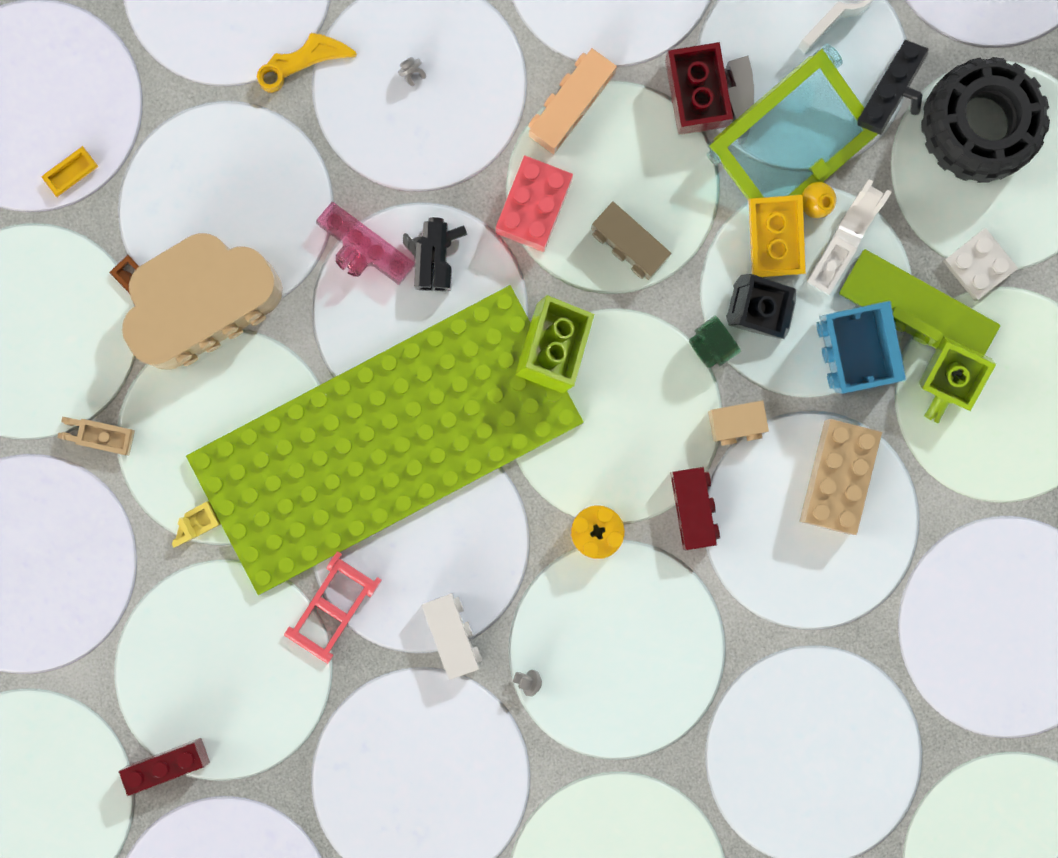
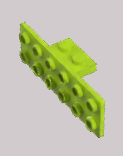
(917, 305)

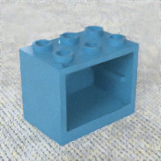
(861, 348)

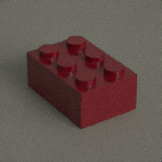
(698, 88)

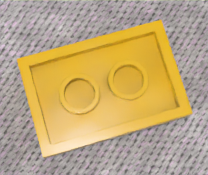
(777, 235)

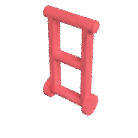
(334, 566)

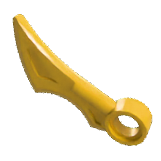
(315, 50)

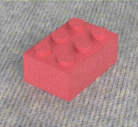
(534, 203)

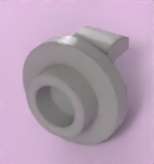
(409, 67)
(529, 682)

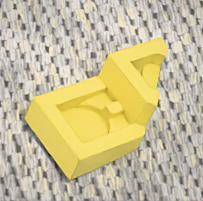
(195, 523)

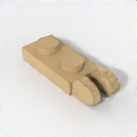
(99, 436)

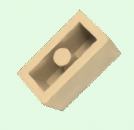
(738, 422)

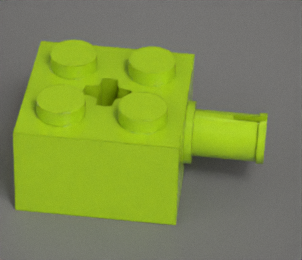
(958, 390)

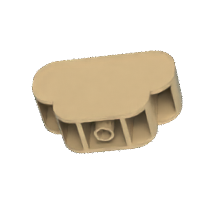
(196, 299)

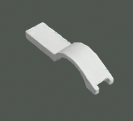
(838, 10)
(847, 238)

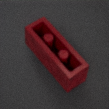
(694, 508)
(164, 766)

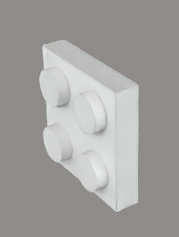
(980, 264)

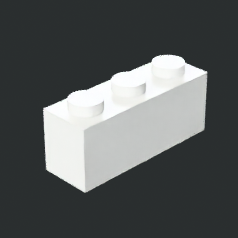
(452, 636)

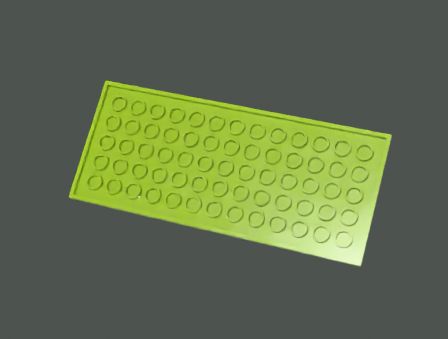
(380, 442)

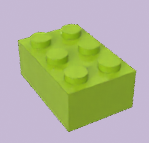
(555, 344)

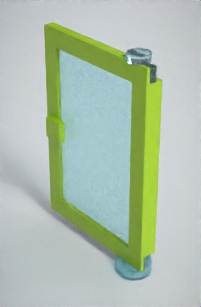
(794, 131)

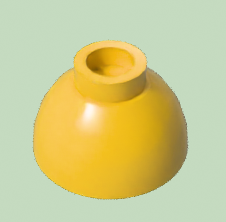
(818, 200)

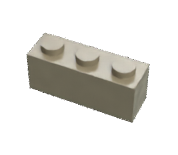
(630, 241)

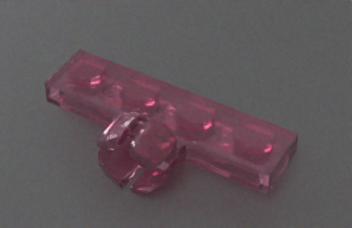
(363, 246)

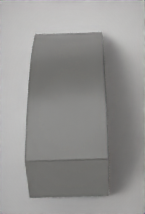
(742, 85)

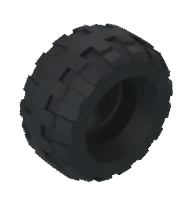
(956, 143)

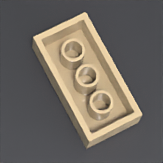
(840, 476)

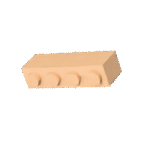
(572, 101)

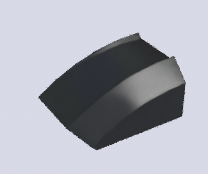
(761, 306)

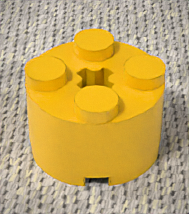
(611, 538)

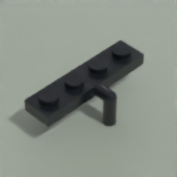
(894, 87)

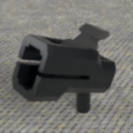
(433, 249)

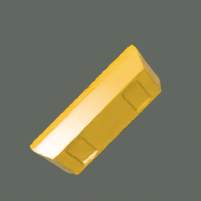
(69, 171)

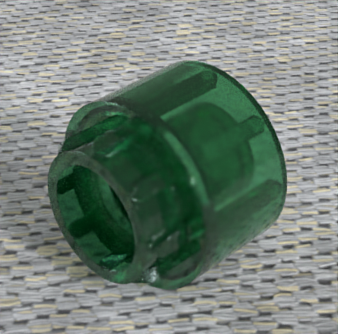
(714, 343)

